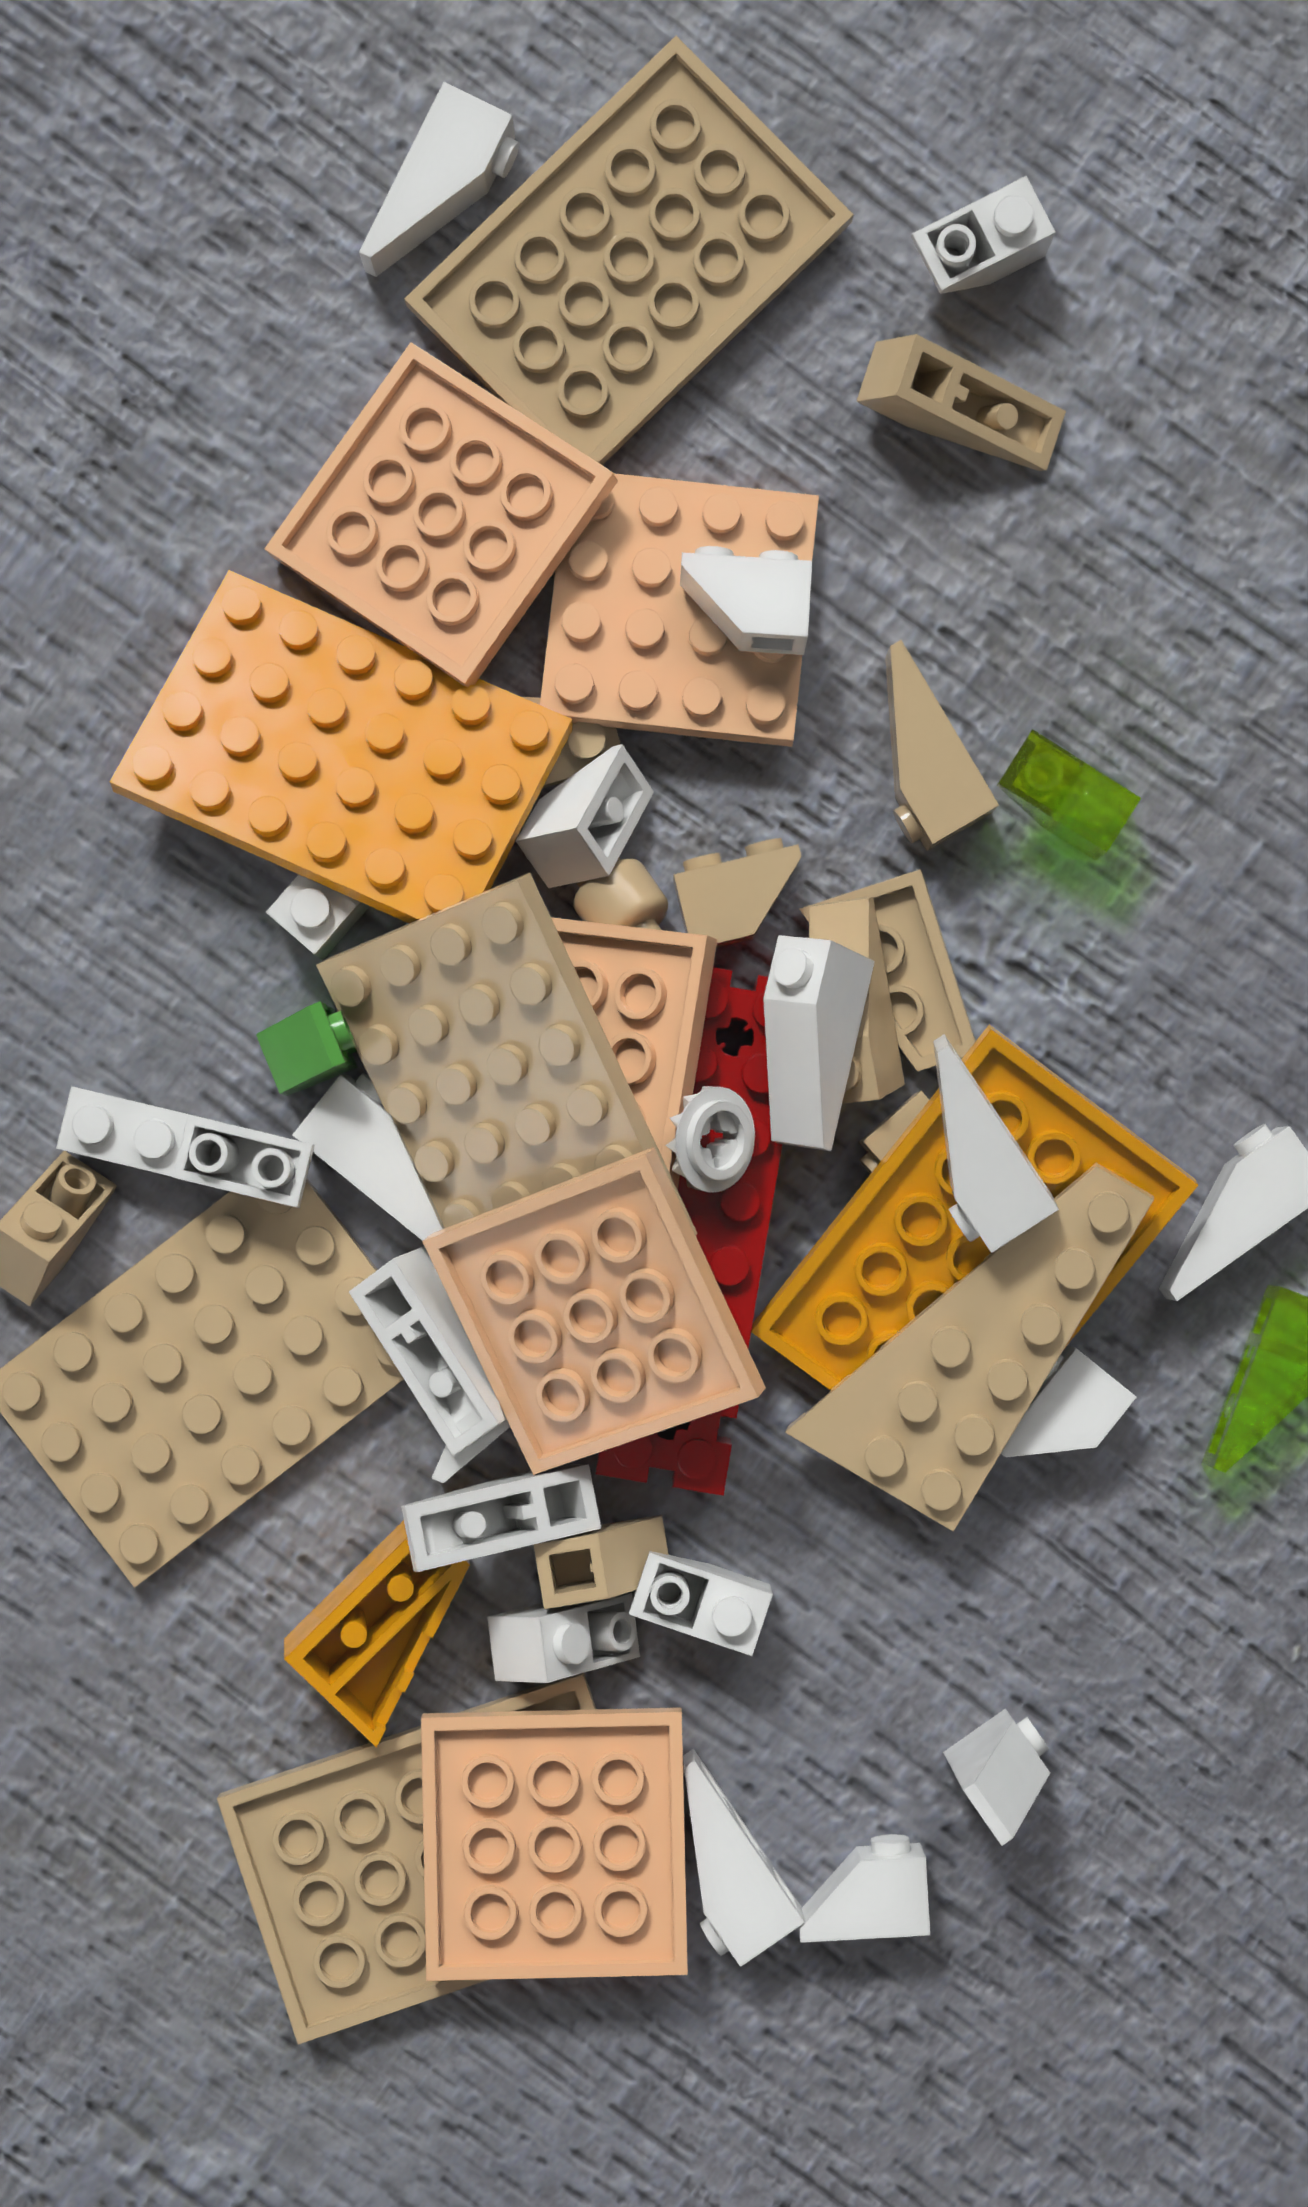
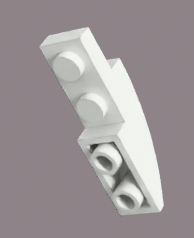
(185, 1146)

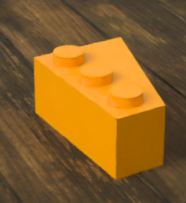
(372, 1631)

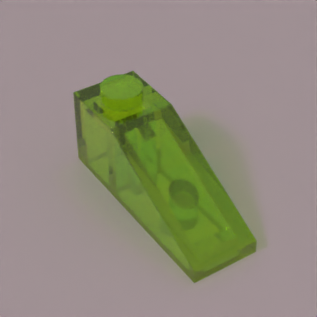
(1267, 1379)

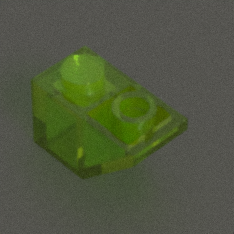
(1067, 795)

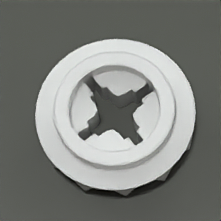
(725, 1159)

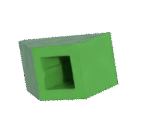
(308, 1048)

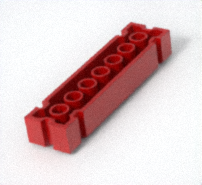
(730, 1231)

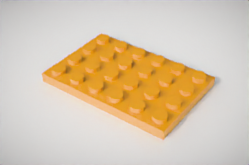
(340, 754)
(901, 1246)

